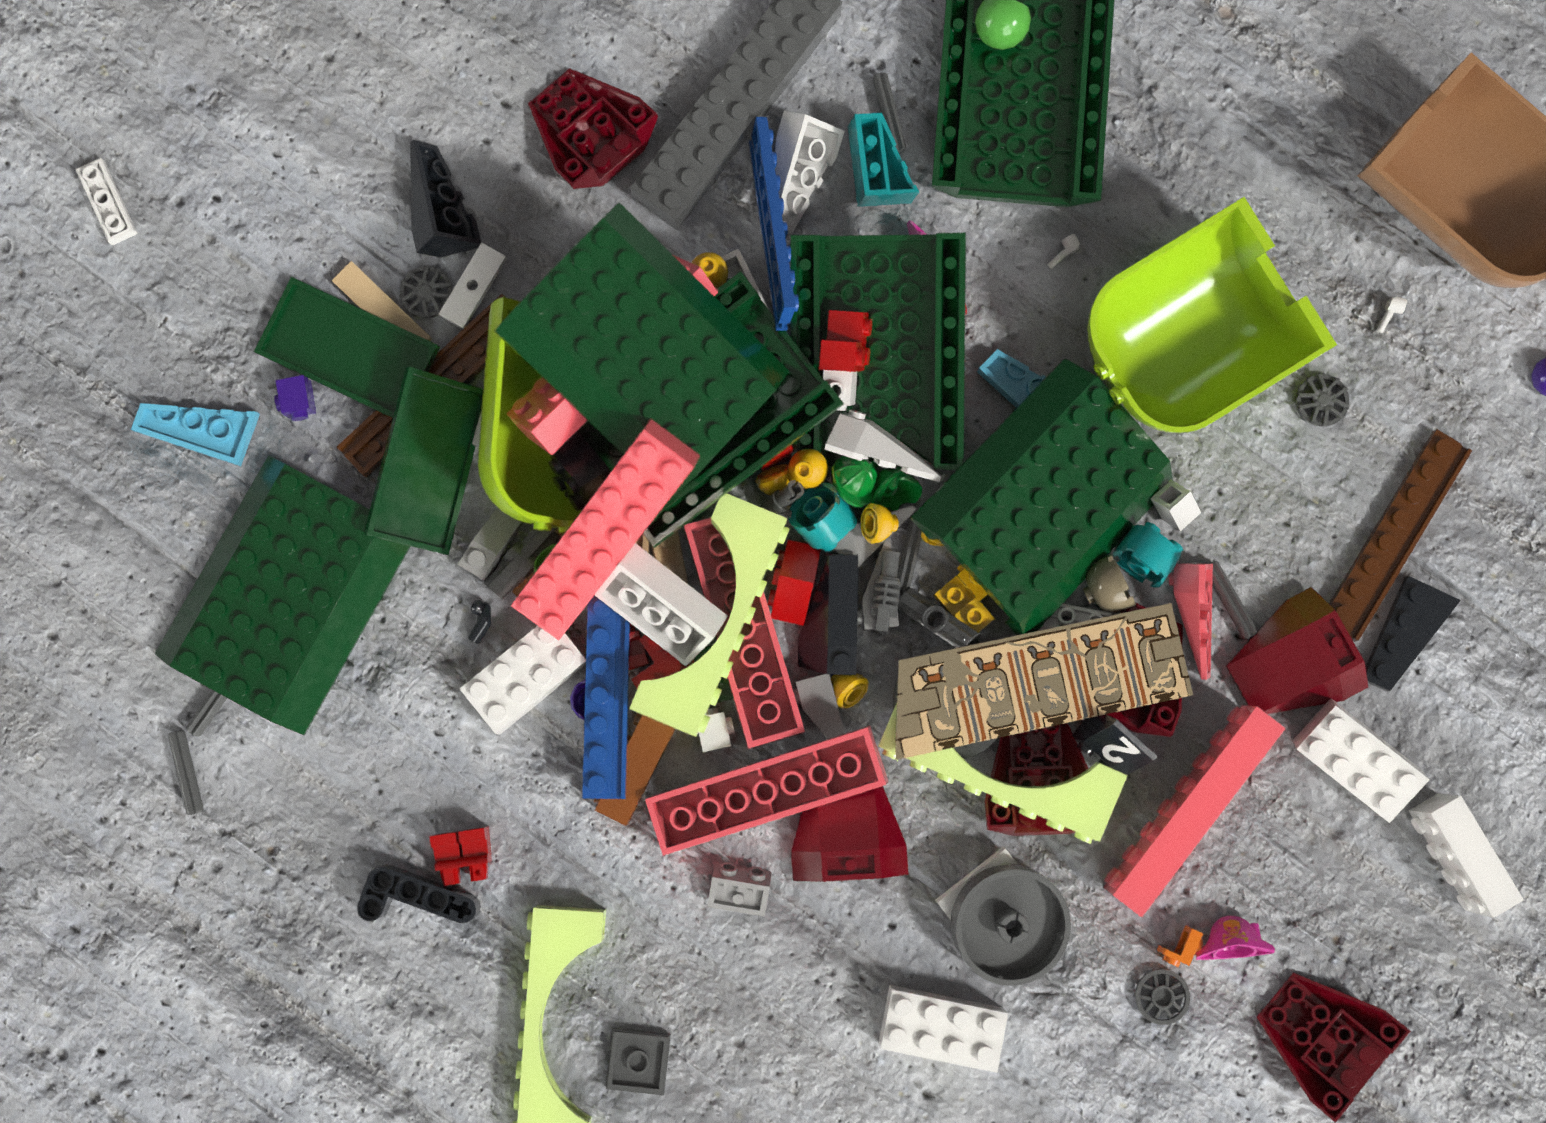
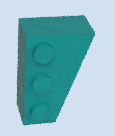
(876, 164)

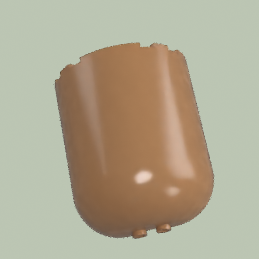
(1472, 175)

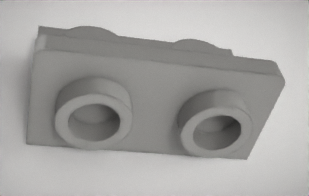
(739, 888)

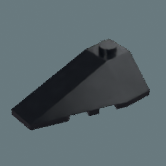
(437, 211)
(830, 628)

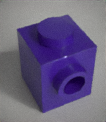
(295, 397)

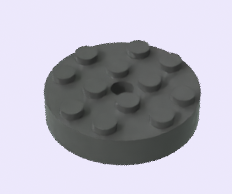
(993, 901)

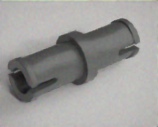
(782, 499)

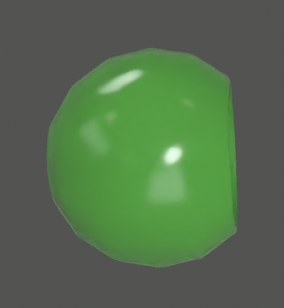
(1002, 23)

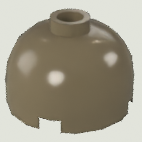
(1107, 586)

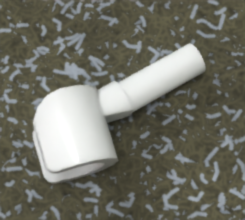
(1071, 246)
(1392, 305)

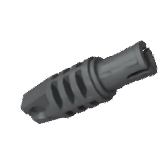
(886, 591)

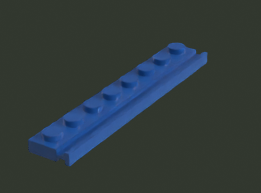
(773, 227)
(606, 703)

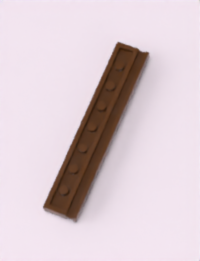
(457, 361)
(1398, 531)

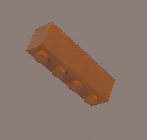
(643, 756)

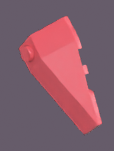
(1193, 595)

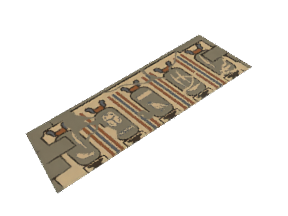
(1039, 680)

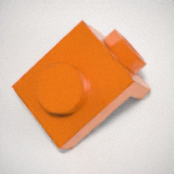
(1186, 948)

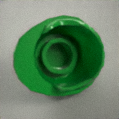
(854, 480)
(896, 488)

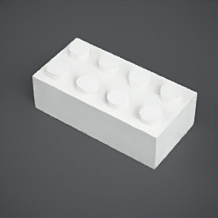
(661, 605)
(523, 677)
(1360, 760)
(1465, 855)
(943, 1028)

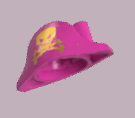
(1234, 938)

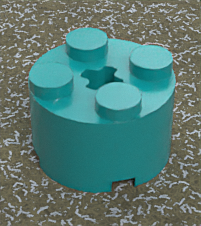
(822, 517)
(1148, 554)

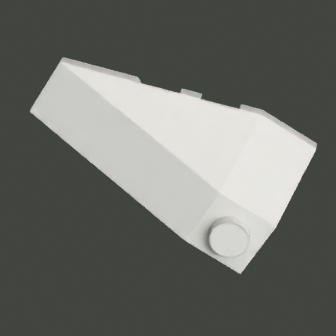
(803, 154)
(863, 439)

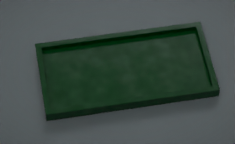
(342, 346)
(425, 462)

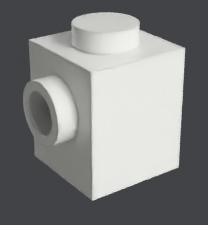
(844, 385)
(1176, 505)
(717, 731)

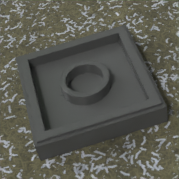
(638, 1061)

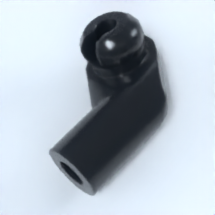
(483, 622)

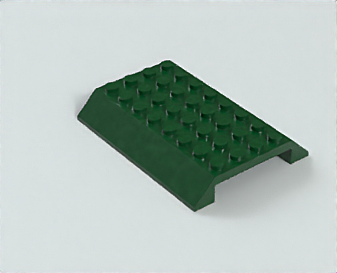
(1027, 116)
(917, 336)
(641, 341)
(786, 416)
(1047, 495)
(282, 598)

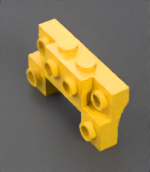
(962, 600)

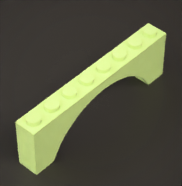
(686, 695)
(1077, 803)
(556, 940)

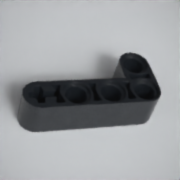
(422, 899)

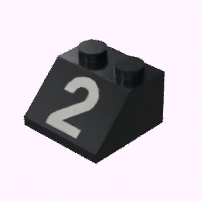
(1112, 744)

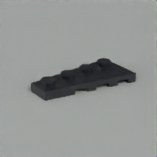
(1408, 628)

